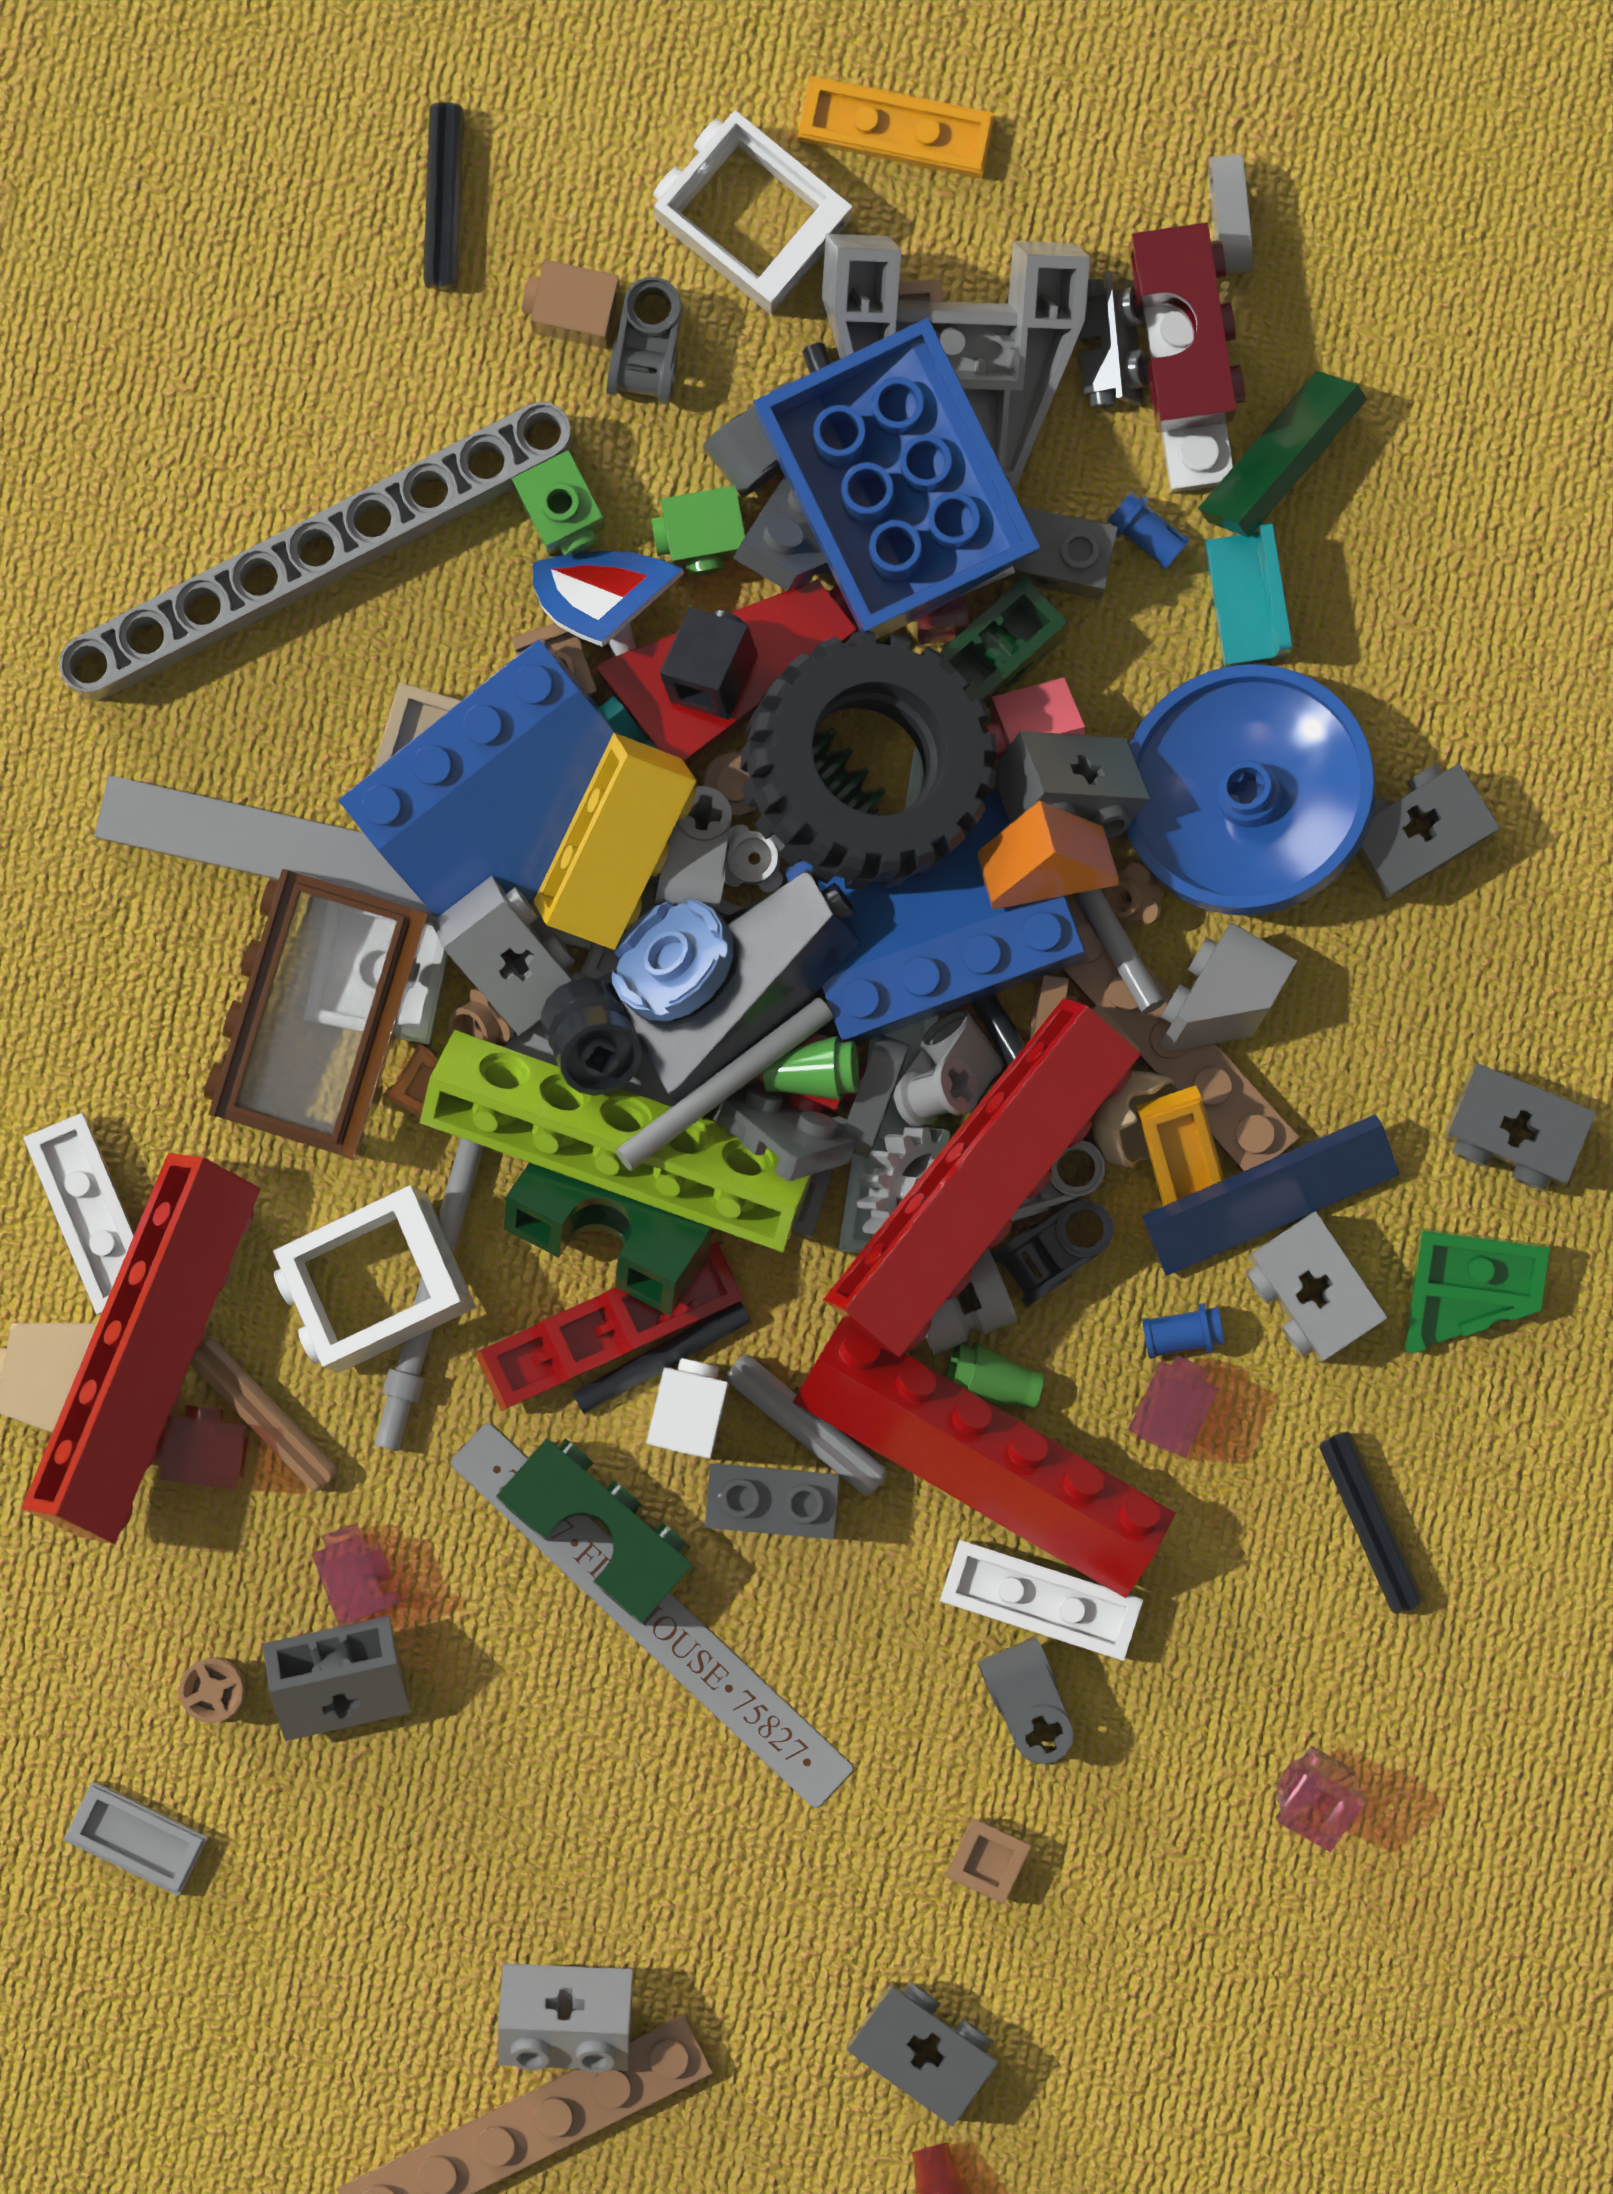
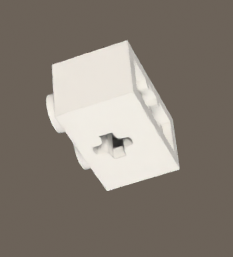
(688, 1409)

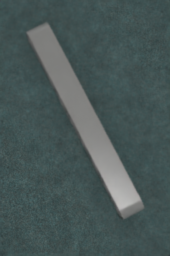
(284, 550)

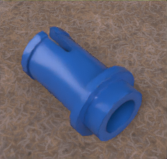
(1148, 530)
(1183, 1332)

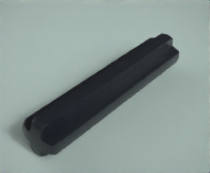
(443, 196)
(1371, 1522)

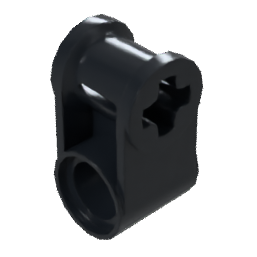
(1051, 1251)

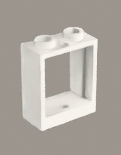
(802, 251)
(432, 1255)

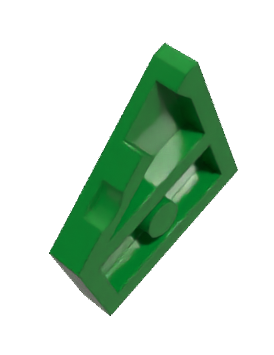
(1471, 1283)

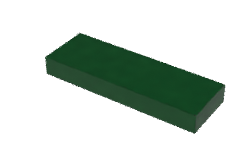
(1282, 453)

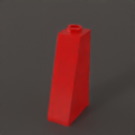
(781, 632)

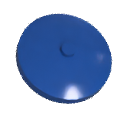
(1251, 789)

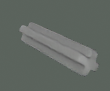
(815, 1434)

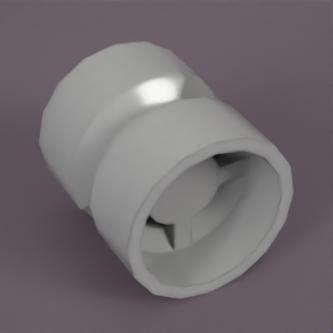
(994, 1310)

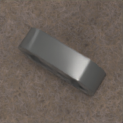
(875, 1093)

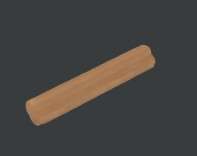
(263, 1415)

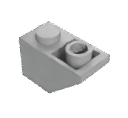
(1231, 994)

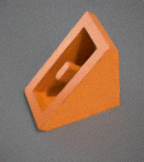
(1046, 857)

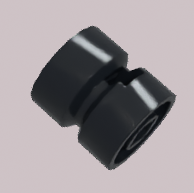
(591, 1037)

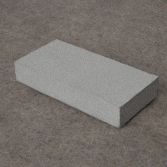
(136, 1838)

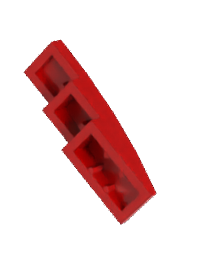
(598, 1334)

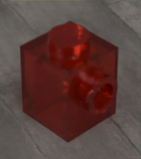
(203, 1449)

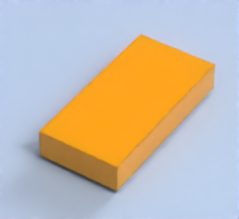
(1179, 1144)

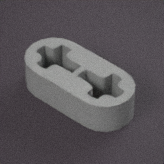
(1231, 211)

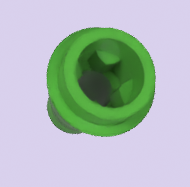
(816, 1069)
(994, 1377)

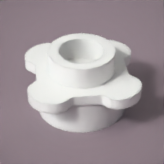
(739, 869)

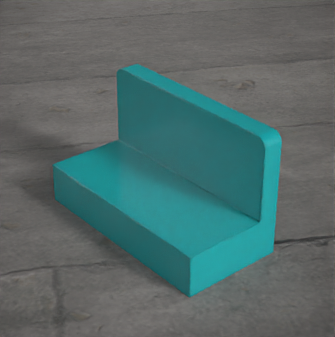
(1248, 598)

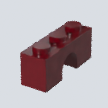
(1181, 272)

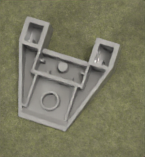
(1000, 352)

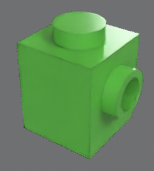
(559, 505)
(700, 530)

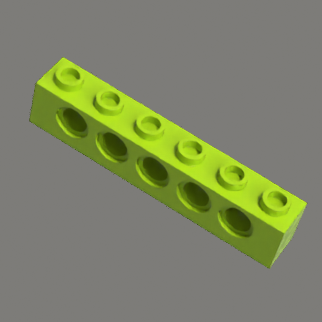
(536, 1116)

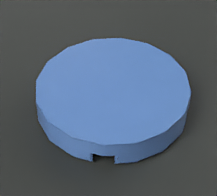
(672, 960)

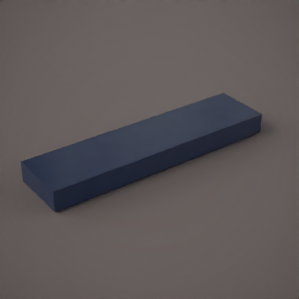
(1270, 1195)

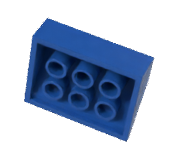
(896, 479)
(487, 783)
(941, 943)

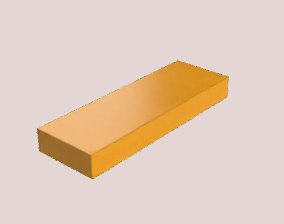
(896, 127)

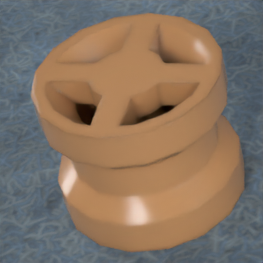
(203, 1695)

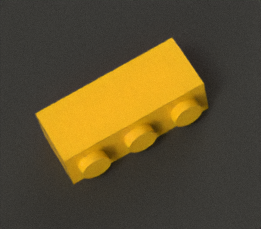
(615, 841)

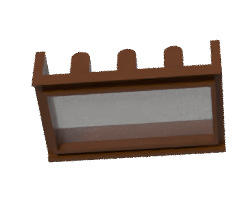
(317, 1012)

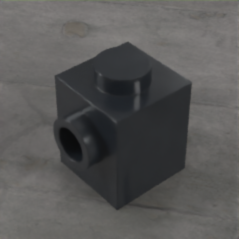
(709, 662)

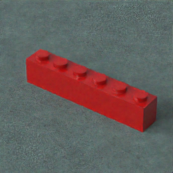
(983, 1177)
(142, 1348)
(985, 1459)

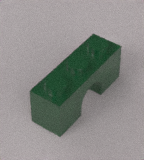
(659, 1249)
(557, 1487)

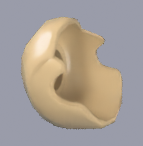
(1116, 1121)

